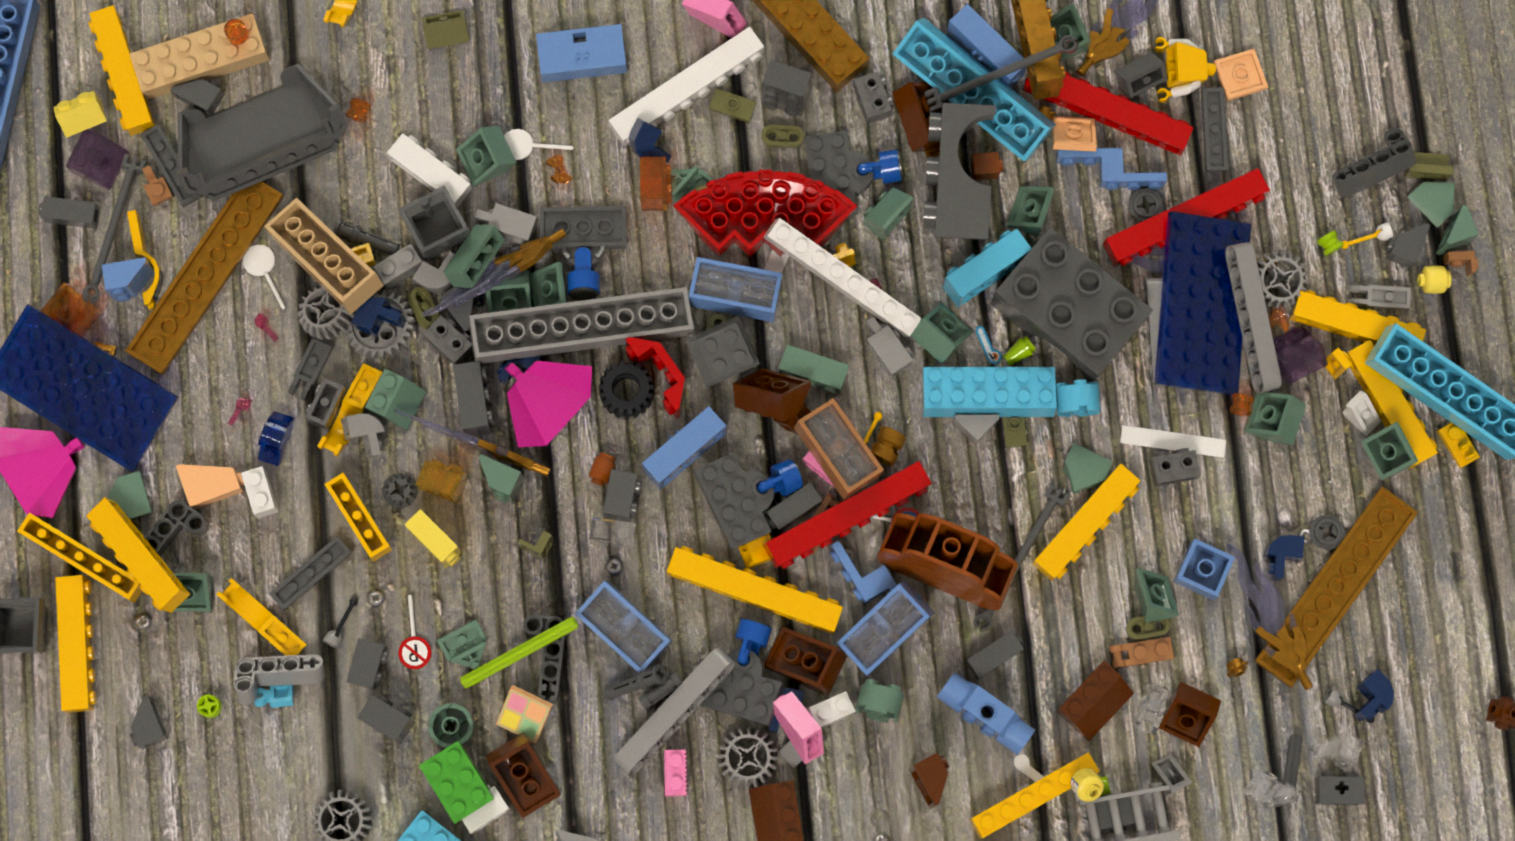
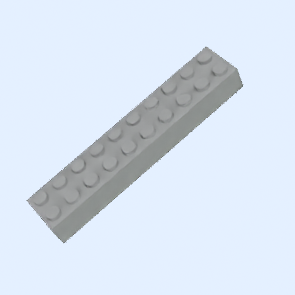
(580, 325)

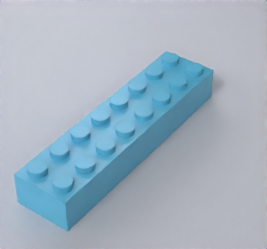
(947, 65)
(1445, 388)

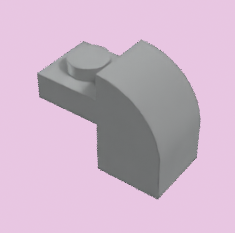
(433, 278)
(364, 427)

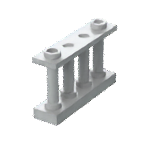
(1164, 831)

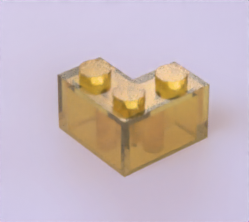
(442, 480)

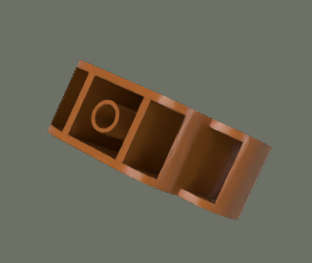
(948, 559)

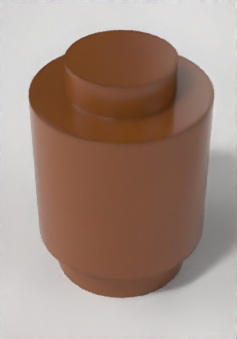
(601, 469)

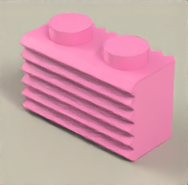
(675, 773)

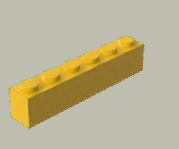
(117, 62)
(1345, 318)
(1391, 403)
(1086, 522)
(138, 555)
(80, 557)
(74, 643)
(1030, 797)

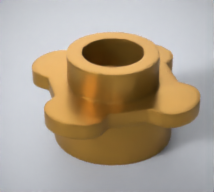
(1047, 112)
(1236, 667)

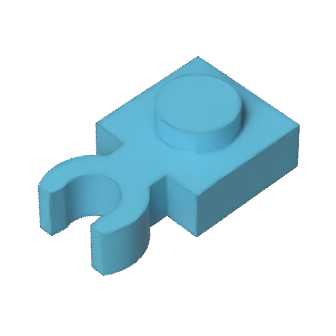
(277, 696)

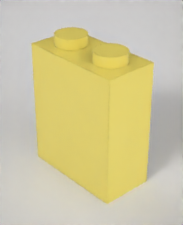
(433, 539)

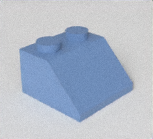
(126, 278)

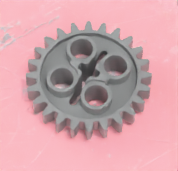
(368, 346)

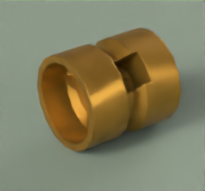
(888, 443)

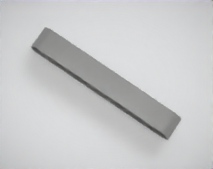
(1253, 317)
(674, 711)

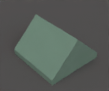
(1070, 23)
(1030, 209)
(1459, 231)
(548, 285)
(200, 589)
(1154, 596)

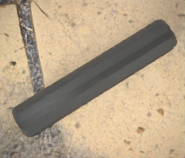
(1293, 760)

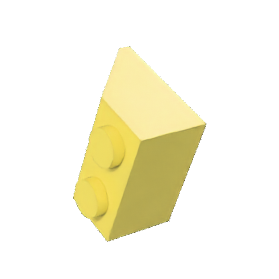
(80, 113)

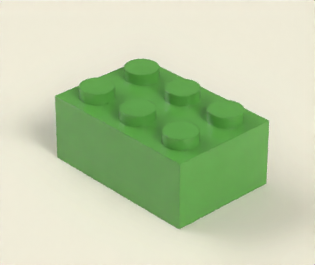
(456, 781)

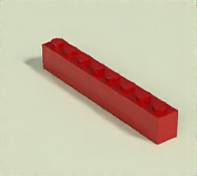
(1121, 114)
(1214, 203)
(846, 515)

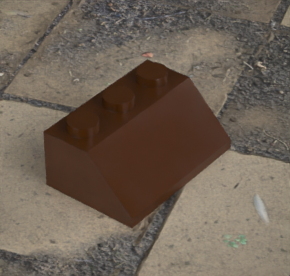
(915, 114)
(771, 394)
(1095, 701)
(931, 778)
(776, 812)

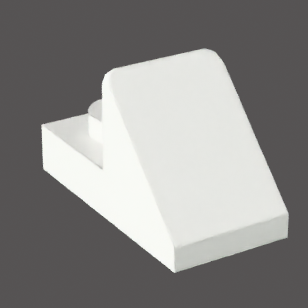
(1362, 413)

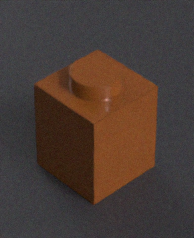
(986, 166)

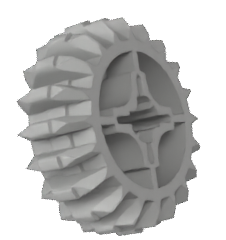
(1284, 286)
(330, 318)
(735, 773)
(350, 813)

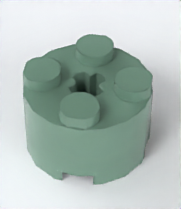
(879, 701)
(439, 723)

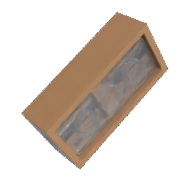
(838, 448)

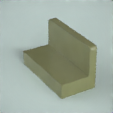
(445, 29)
(1430, 167)
(541, 548)

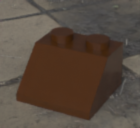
(1190, 714)

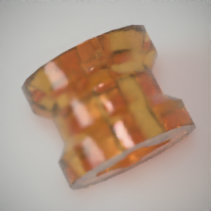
(238, 36)
(358, 110)
(1241, 404)

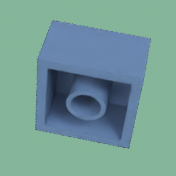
(1204, 569)

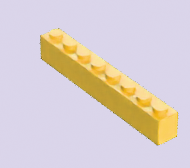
(754, 590)

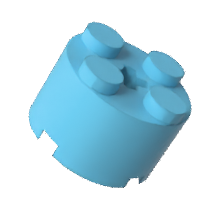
(1078, 399)

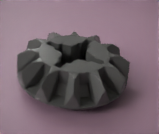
(1151, 197)
(396, 500)
(1323, 522)

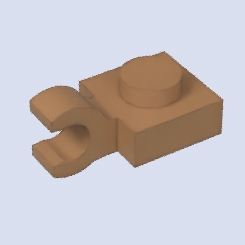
(157, 188)

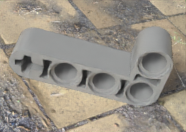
(275, 671)

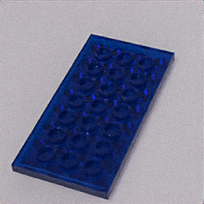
(1198, 311)
(82, 388)

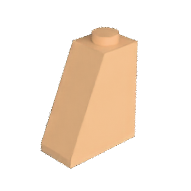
(209, 483)

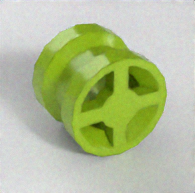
(1330, 243)
(205, 705)

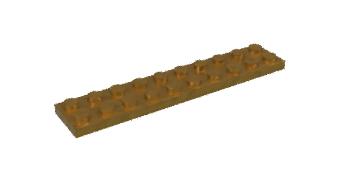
(203, 276)
(1344, 576)

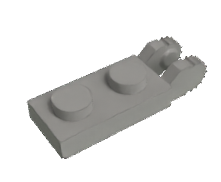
(1382, 297)

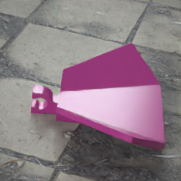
(546, 399)
(37, 468)

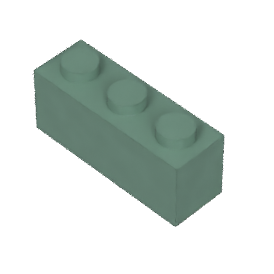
(474, 256)
(815, 368)

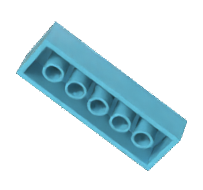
(989, 391)

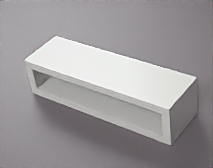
(428, 169)

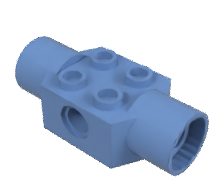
(1003, 721)

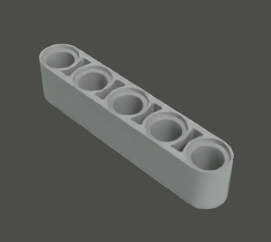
(1153, 295)

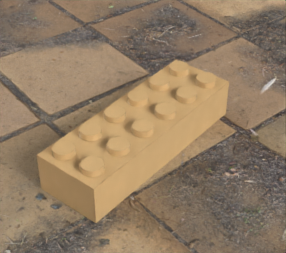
(196, 57)
(323, 256)

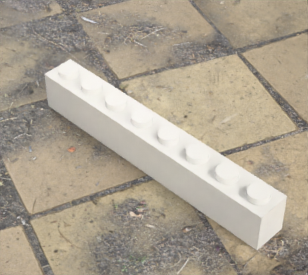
(690, 84)
(842, 277)

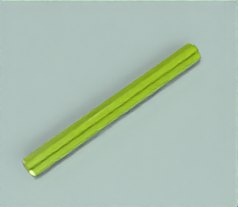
(519, 652)

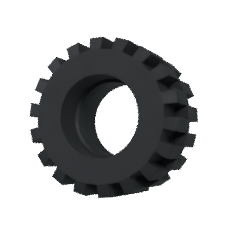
(626, 371)

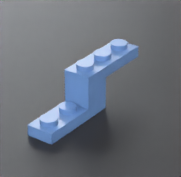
(1111, 169)
(867, 587)

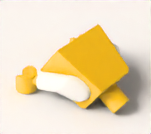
(1185, 67)

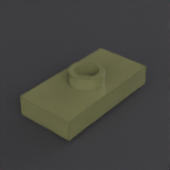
(732, 105)
(1014, 432)

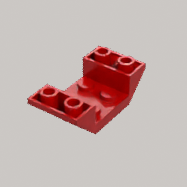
(642, 351)

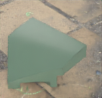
(686, 180)
(1434, 200)
(1085, 468)
(131, 495)
(464, 644)

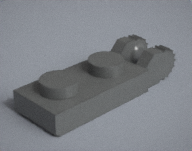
(310, 367)

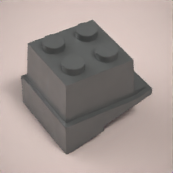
(435, 223)
(722, 351)
(23, 626)

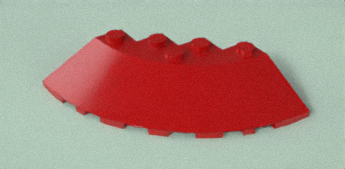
(747, 204)

